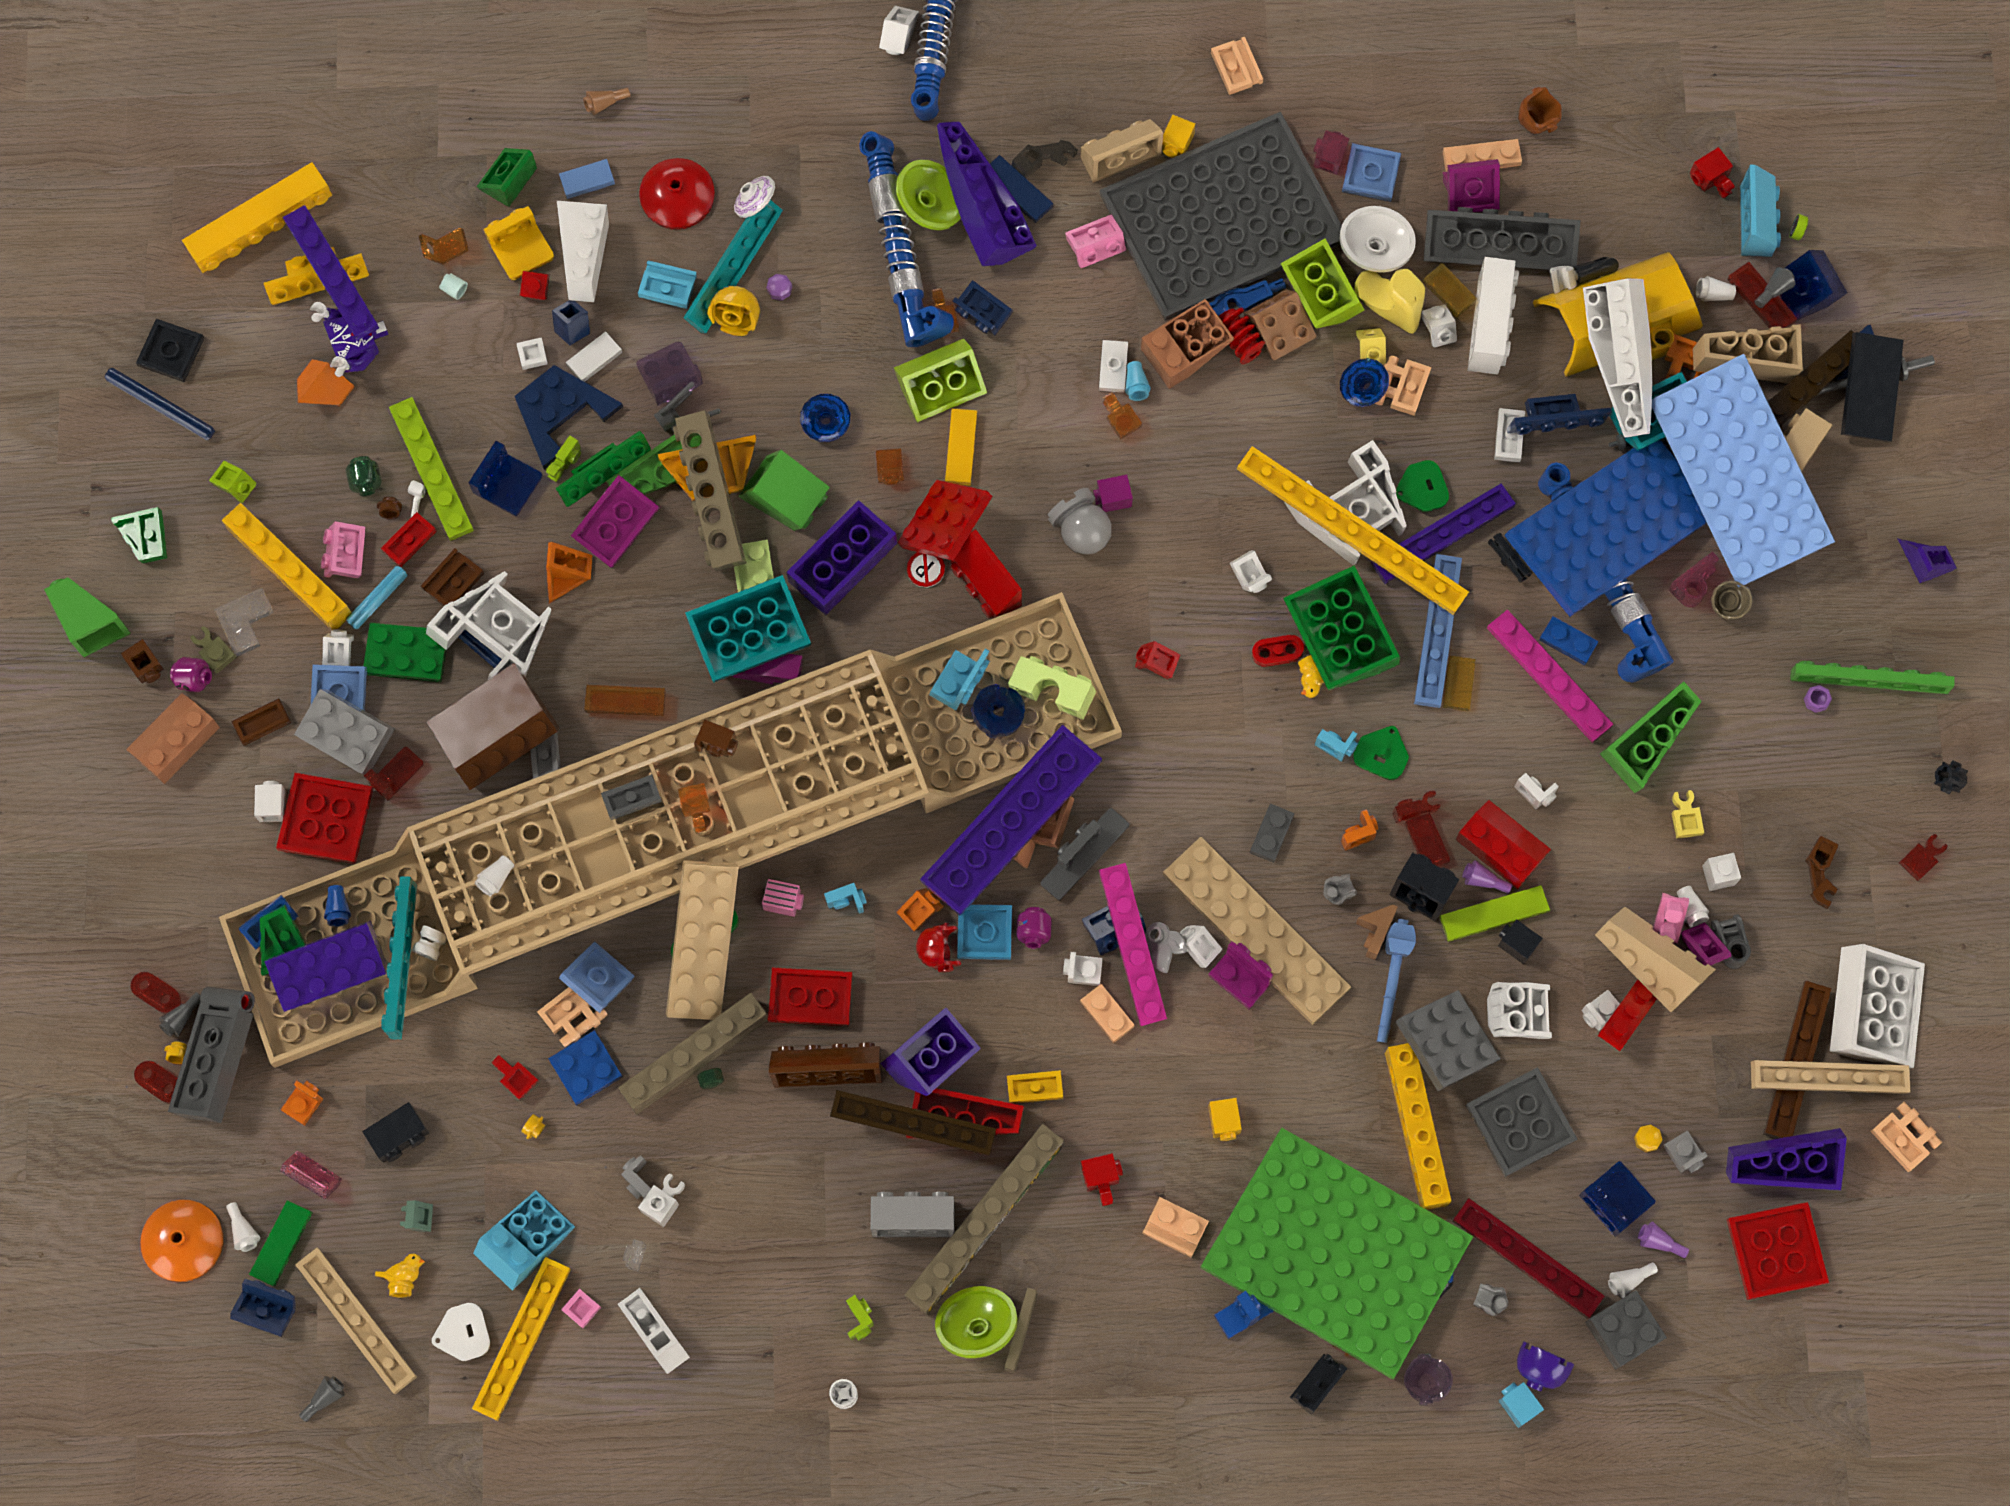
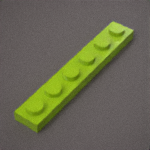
(431, 469)

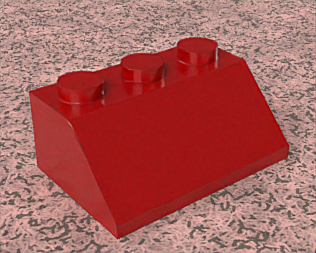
(986, 577)
(1502, 844)

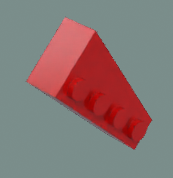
(974, 1109)

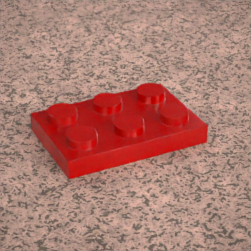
(810, 997)

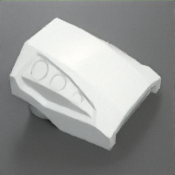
(1519, 1010)

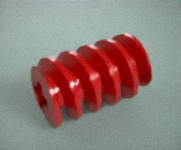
(1243, 341)

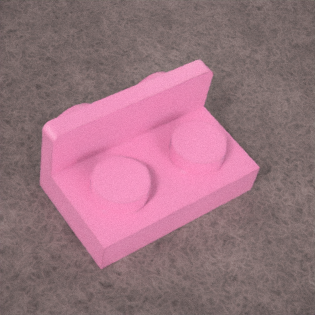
(1096, 241)
(343, 550)

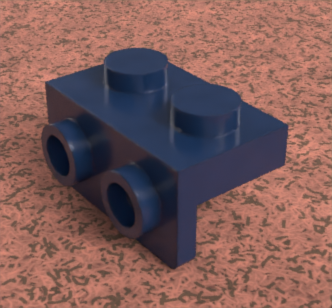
(983, 308)
(264, 1307)

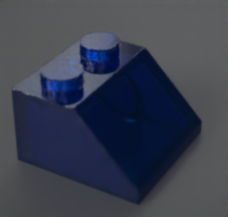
(1815, 284)

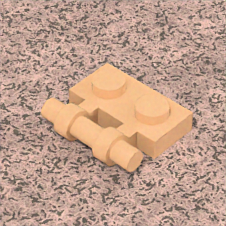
(1410, 387)
(563, 1010)
(1901, 1142)

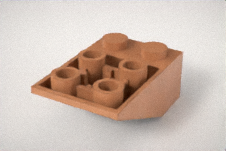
(1185, 343)

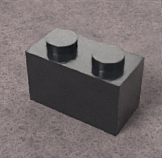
(396, 1133)

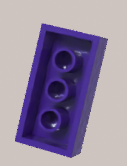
(842, 557)
(327, 966)

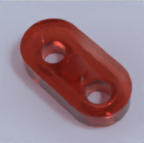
(154, 992)
(157, 1081)

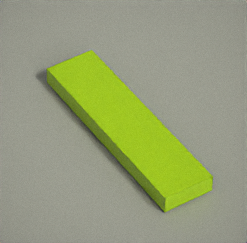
(1494, 913)

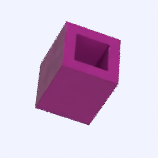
(1113, 493)

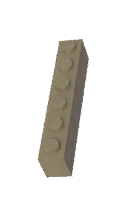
(693, 1053)

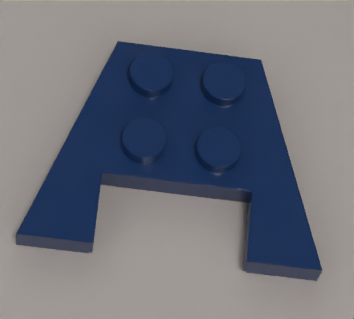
(553, 401)

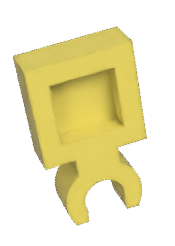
(1686, 820)

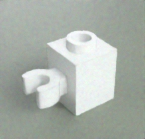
(659, 1203)

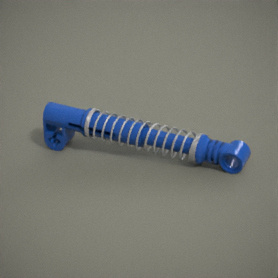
(931, 69)

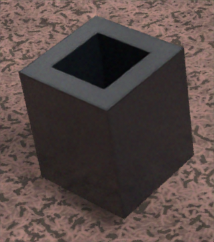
(1519, 941)

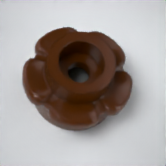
(389, 507)

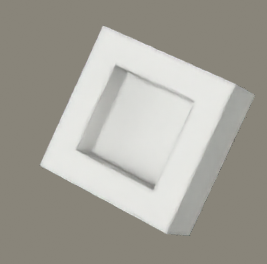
(532, 353)

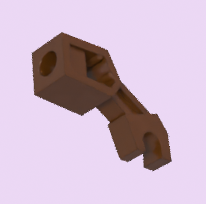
(1820, 885)

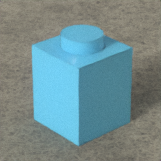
(1520, 1403)

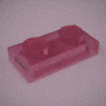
(310, 1175)

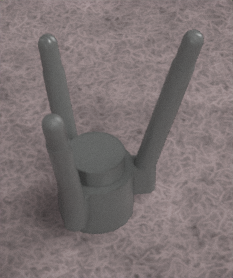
(667, 414)

